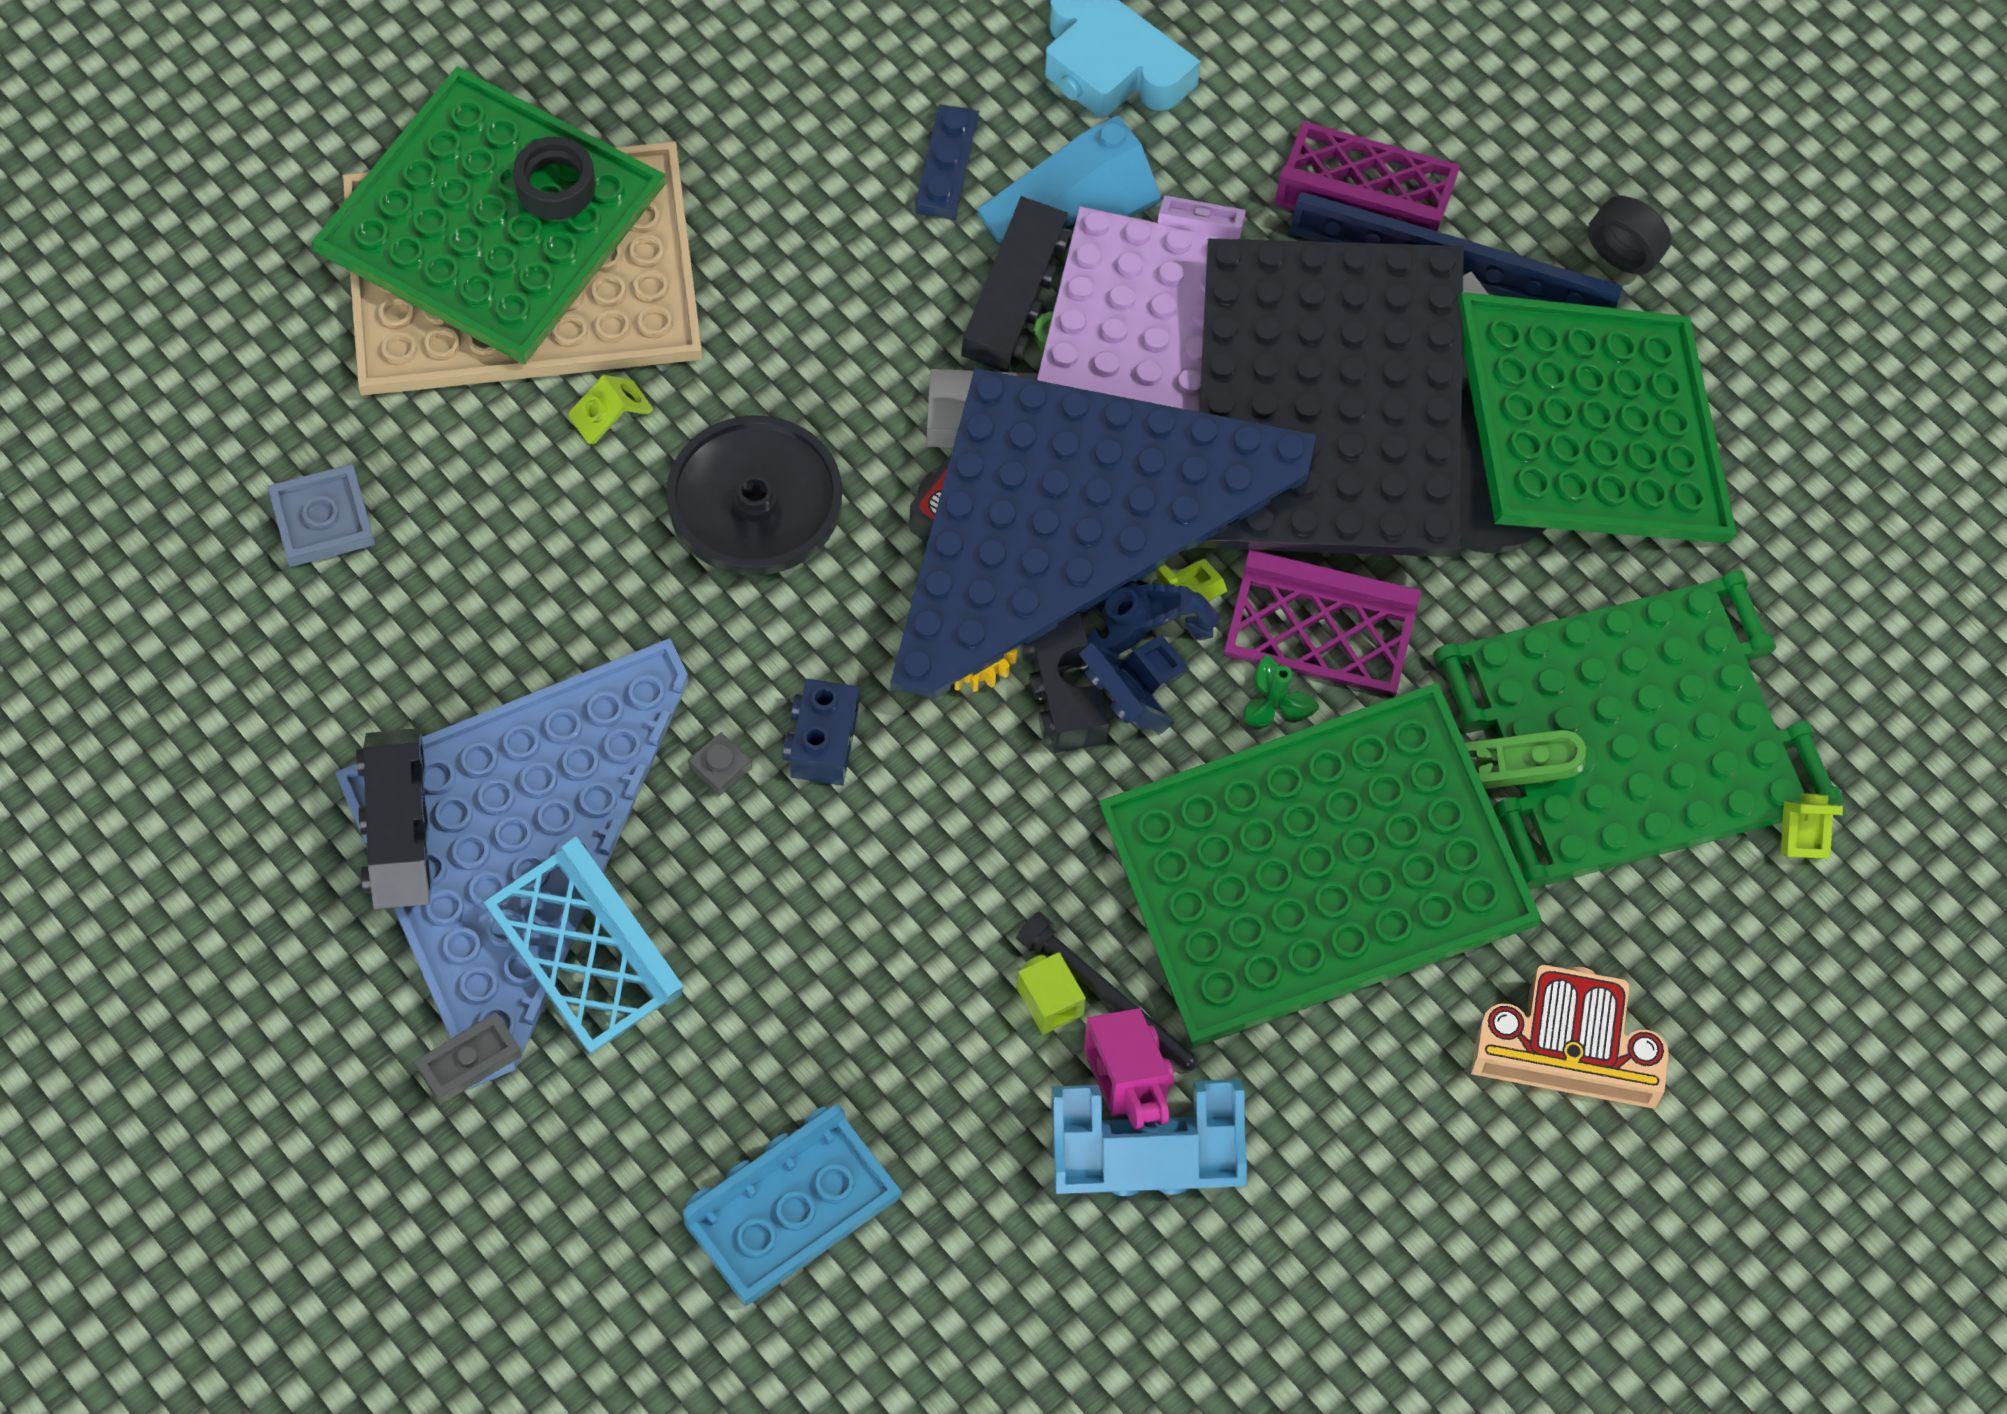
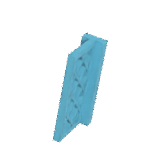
(616, 921)

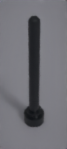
(1040, 935)

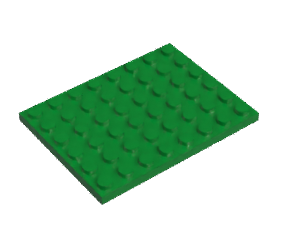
(1317, 864)

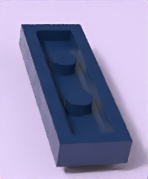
(947, 162)

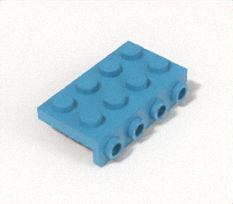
(789, 1204)

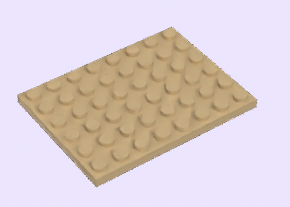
(627, 316)

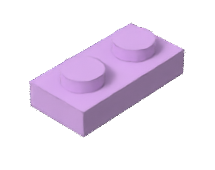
(1201, 217)

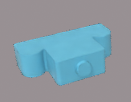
(1110, 53)

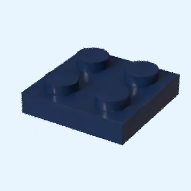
(1130, 695)

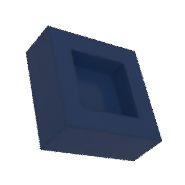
(1157, 664)

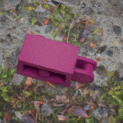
(1129, 1066)

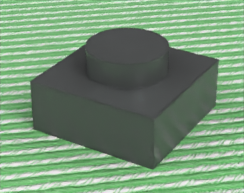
(720, 764)

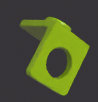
(605, 404)

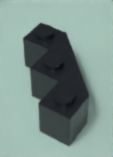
(395, 819)

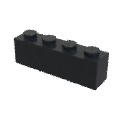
(1015, 284)

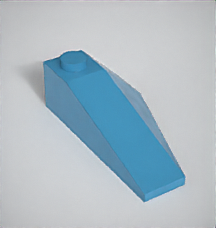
(1095, 171)

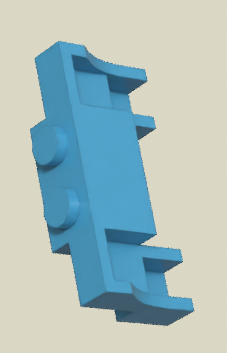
(1166, 1157)

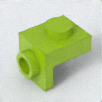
(1198, 577)
(1808, 826)

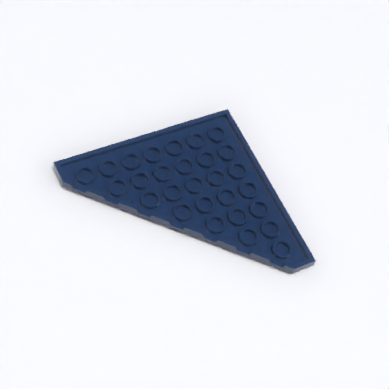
(1064, 502)

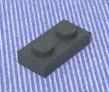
(468, 1058)

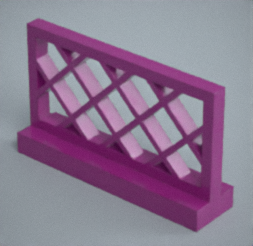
(1364, 193)
(1330, 587)

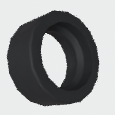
(554, 204)
(1639, 221)

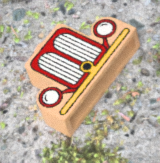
(1573, 1040)

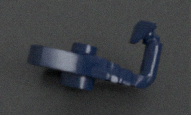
(1141, 608)

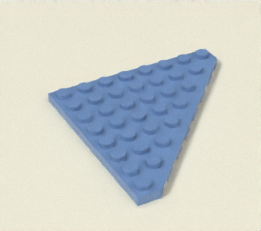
(507, 799)

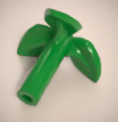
(1274, 683)

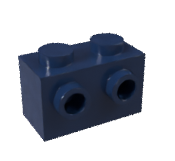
(823, 731)

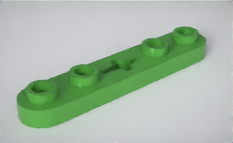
(1528, 758)

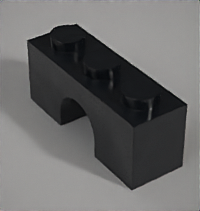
(1071, 714)

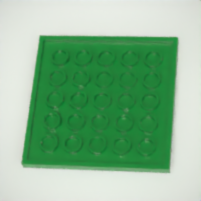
(448, 229)
(1594, 419)

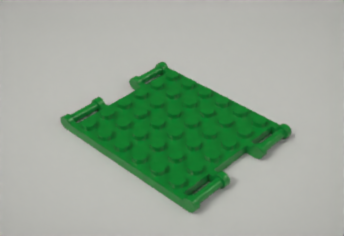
(1666, 722)

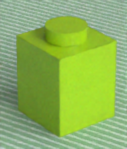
(1050, 992)

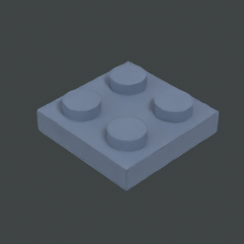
(321, 515)

